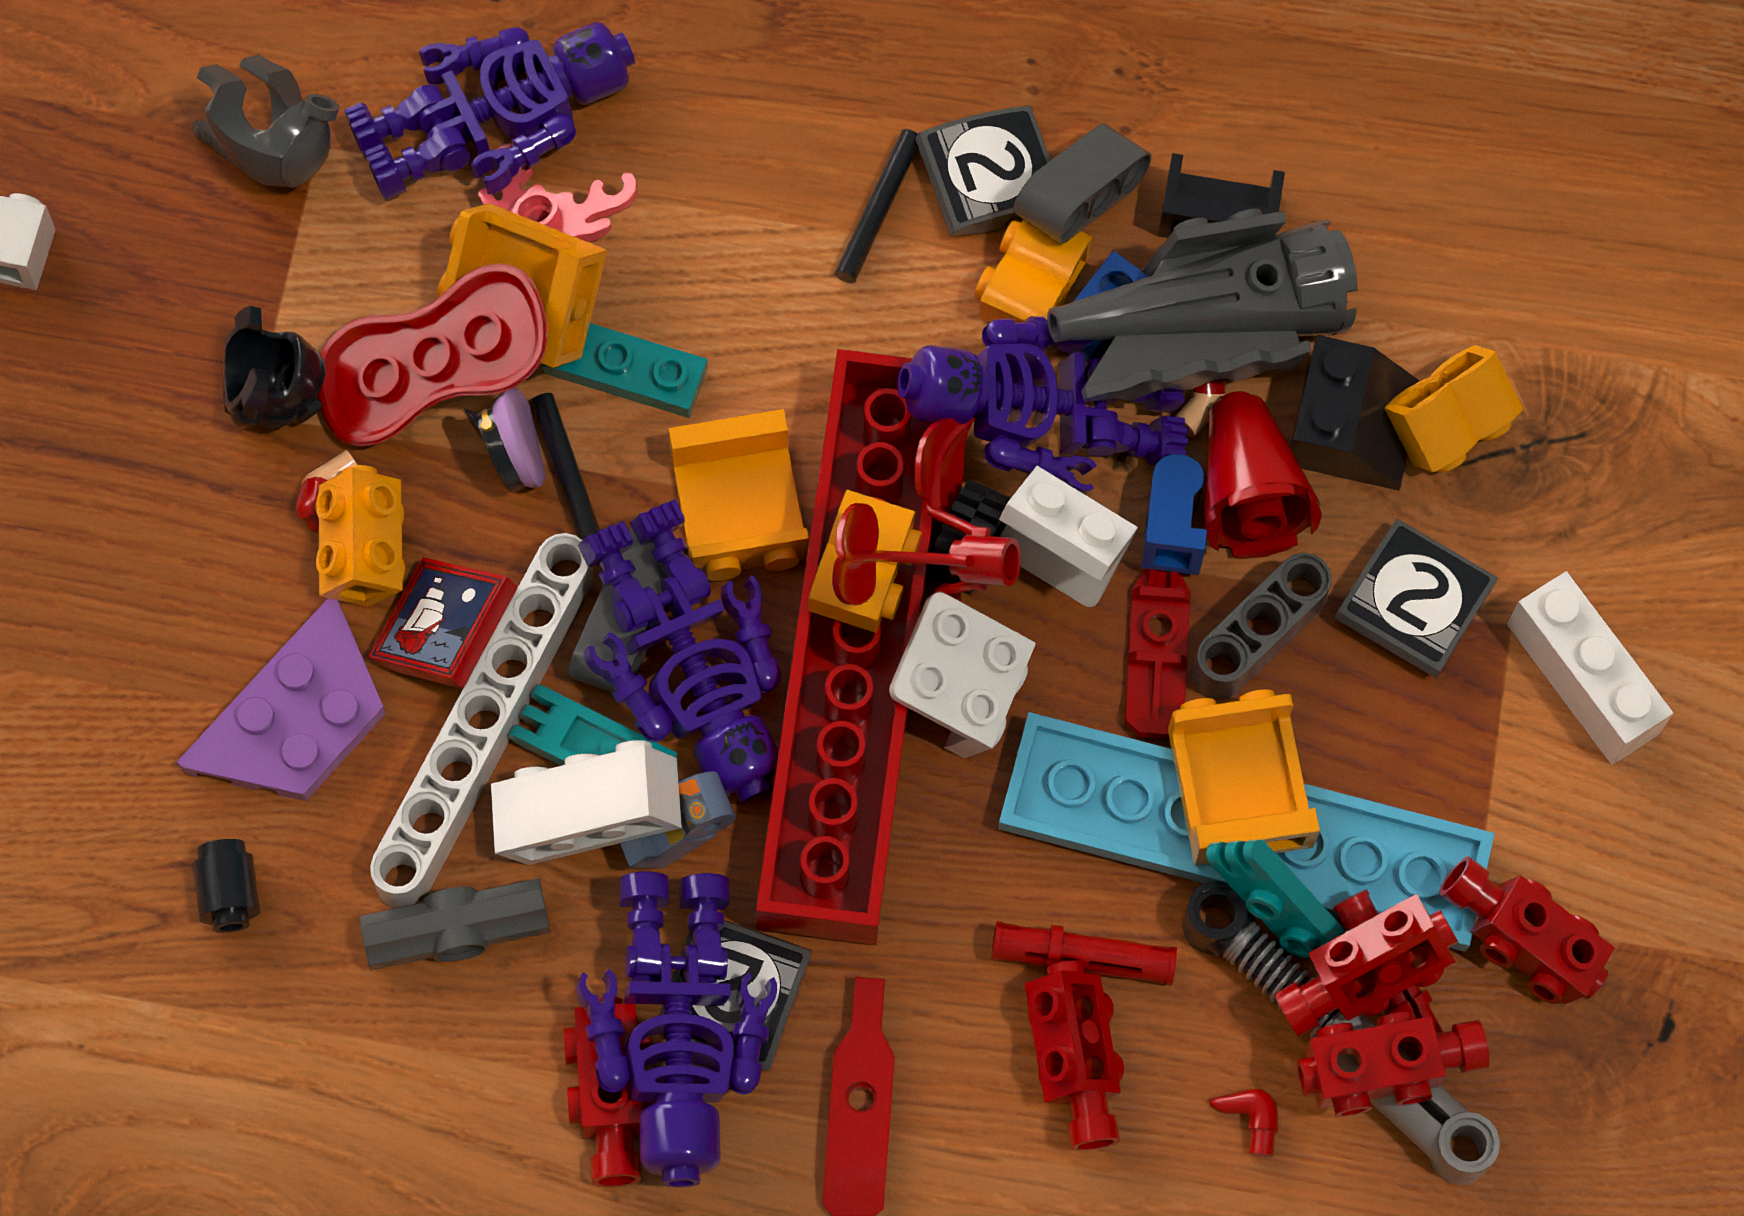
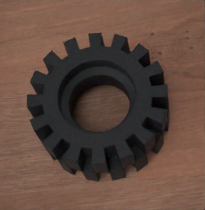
(977, 506)

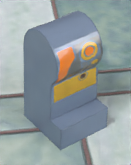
(703, 814)

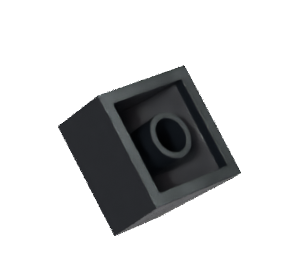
(1343, 416)

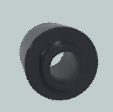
(225, 885)

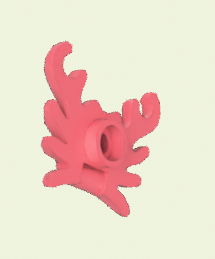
(561, 210)

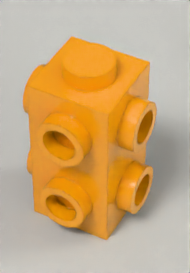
(360, 536)

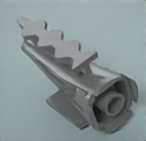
(1215, 306)

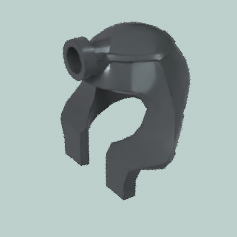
(298, 132)

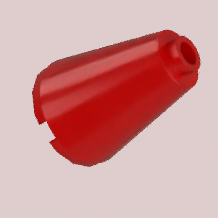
(1253, 481)

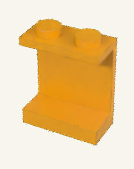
(738, 494)

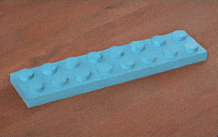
(1127, 806)

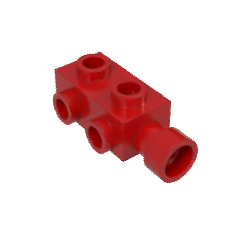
(1539, 951)
(1372, 958)
(1072, 1048)
(1381, 1067)
(607, 1123)

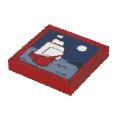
(442, 622)

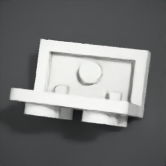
(1066, 536)
(962, 673)

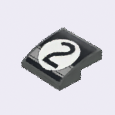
(982, 166)
(1416, 598)
(764, 959)

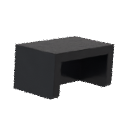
(1212, 198)

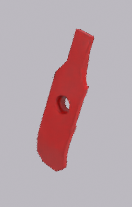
(1156, 662)
(857, 1138)

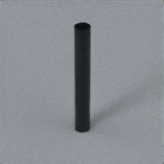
(877, 207)
(565, 465)

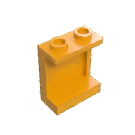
(559, 264)
(1241, 773)

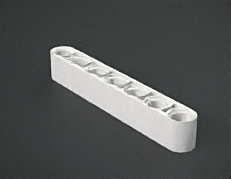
(484, 747)

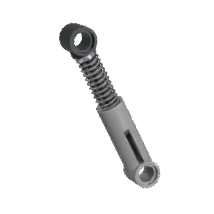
(1426, 1123)

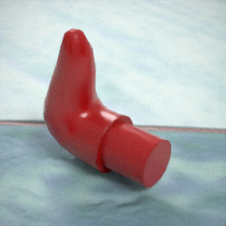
(1262, 1117)

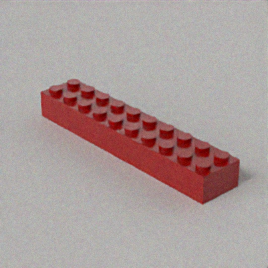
(839, 722)

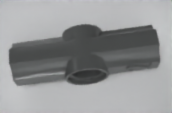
(454, 924)

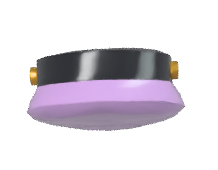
(511, 440)

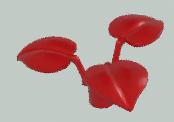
(938, 478)

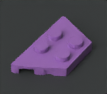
(294, 715)

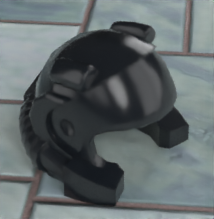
(269, 374)

